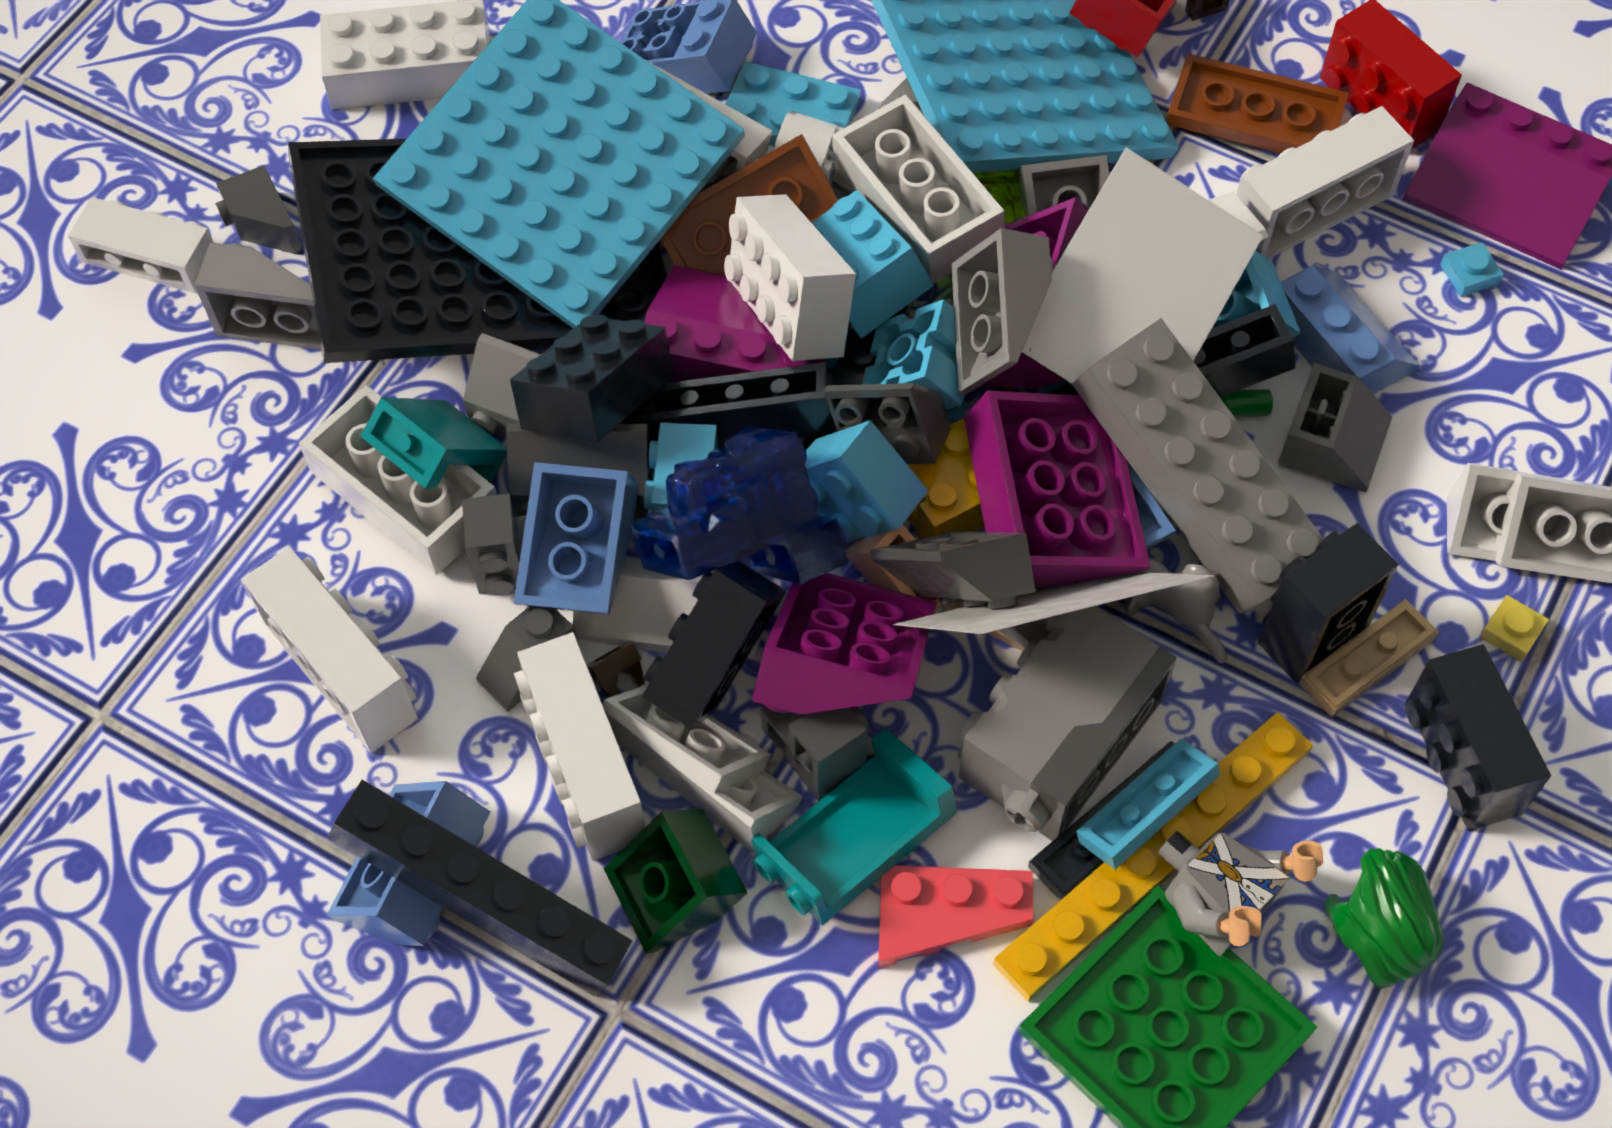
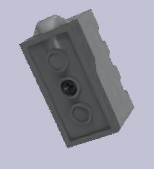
(1064, 718)

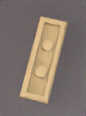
(1368, 658)

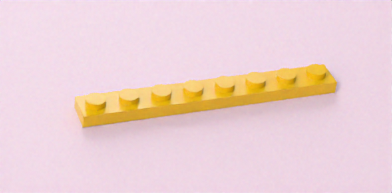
(1112, 894)

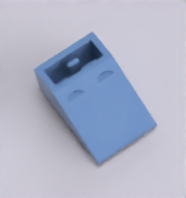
(694, 41)

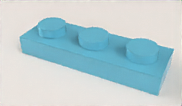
(1148, 803)

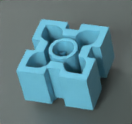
(918, 352)

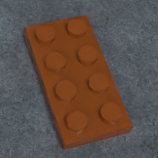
(1252, 105)
(701, 232)

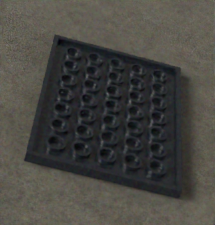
(402, 287)

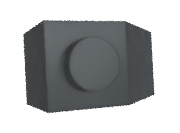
(257, 211)
(526, 630)

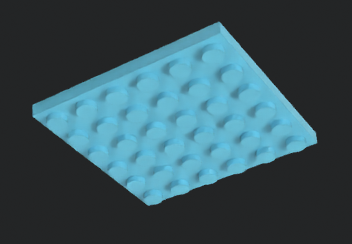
(1022, 82)
(559, 159)

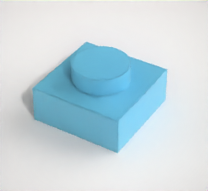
(1471, 269)

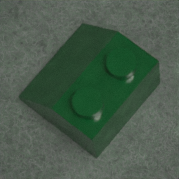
(674, 878)

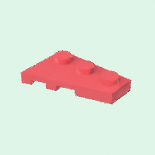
(948, 906)

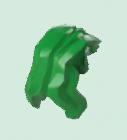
(1389, 918)

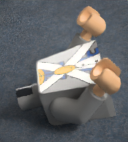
(1231, 884)

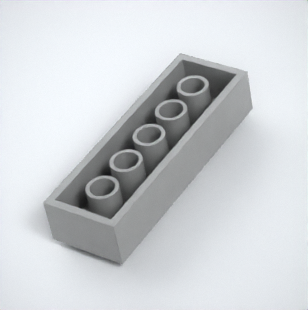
(1198, 464)

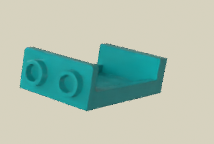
(857, 830)

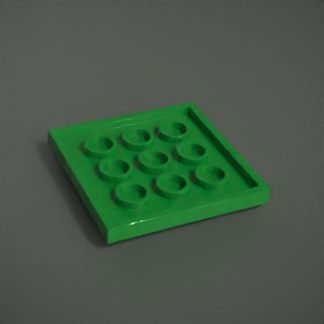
(1166, 1026)

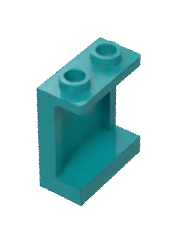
(430, 436)

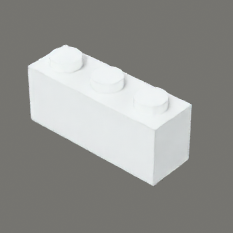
(140, 243)

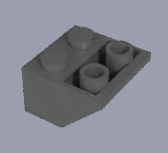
(904, 413)
(1336, 429)

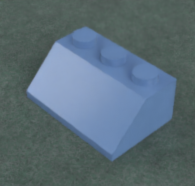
(1343, 330)
(388, 907)

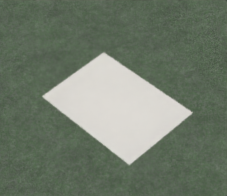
(1137, 258)
(1051, 602)

